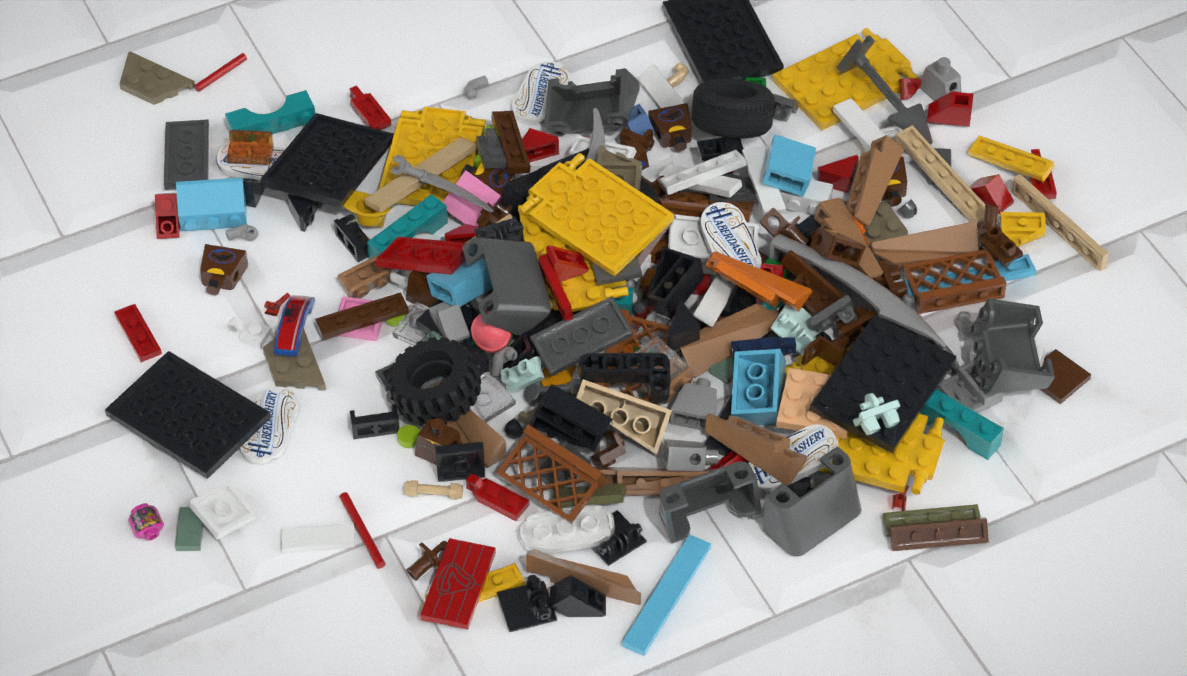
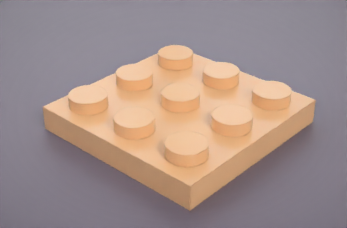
(798, 394)

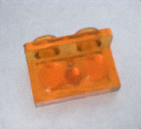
(250, 147)

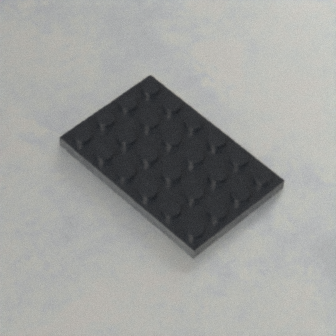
(722, 38)
(327, 160)
(890, 366)
(188, 414)

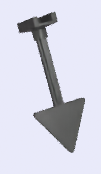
(905, 116)

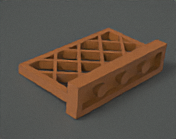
(695, 203)
(959, 293)
(619, 348)
(559, 455)

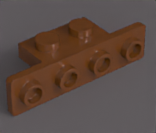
(822, 293)

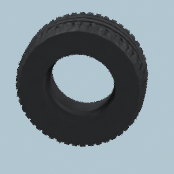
(733, 108)

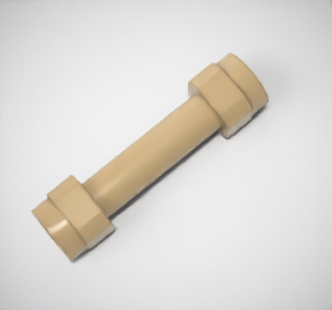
(412, 488)

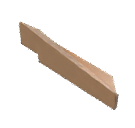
(872, 178)
(835, 216)
(927, 245)
(716, 340)
(474, 429)
(757, 445)
(646, 480)
(610, 583)

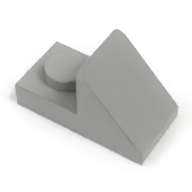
(449, 321)

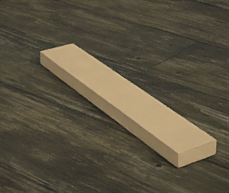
(942, 174)
(407, 184)
(1060, 222)

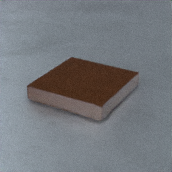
(1067, 379)

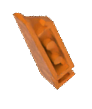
(758, 282)

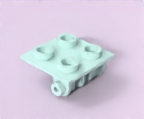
(795, 324)

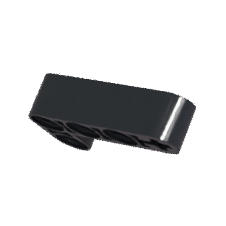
(624, 372)

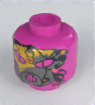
(145, 521)

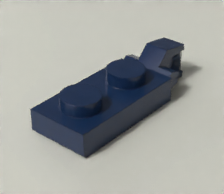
(786, 344)

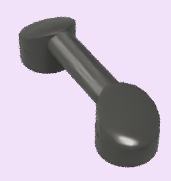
(535, 392)

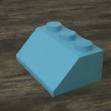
(211, 204)
(758, 385)

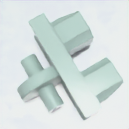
(522, 375)
(868, 418)

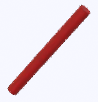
(362, 530)

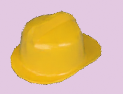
(365, 215)

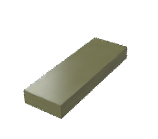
(607, 495)

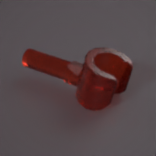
(274, 307)
(643, 315)
(900, 499)

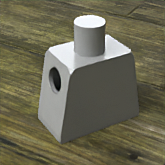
(940, 79)
(694, 404)
(678, 452)

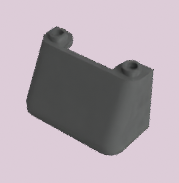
(572, 105)

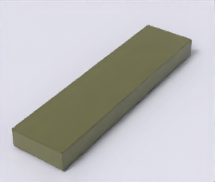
(929, 515)

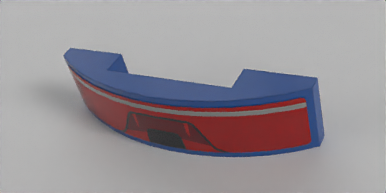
(292, 324)

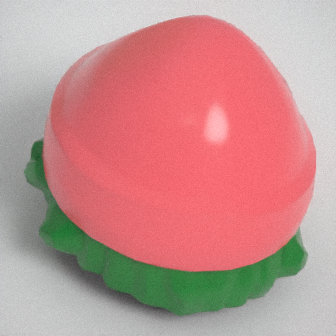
(487, 337)

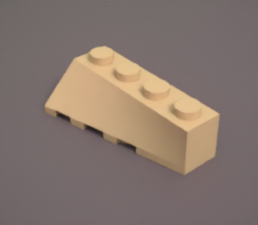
(631, 416)

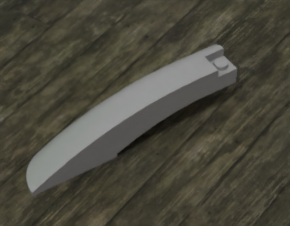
(861, 289)

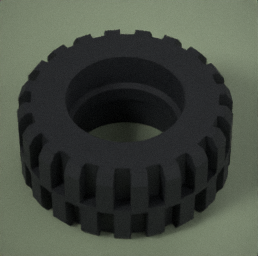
(429, 361)

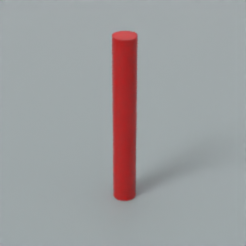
(220, 72)

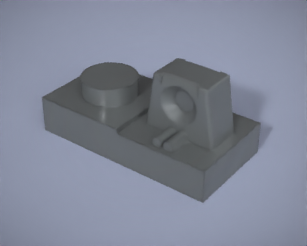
(784, 107)
(491, 150)
(840, 309)

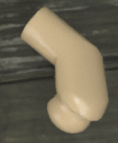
(679, 76)

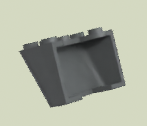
(517, 282)
(1007, 348)
(726, 484)
(818, 514)

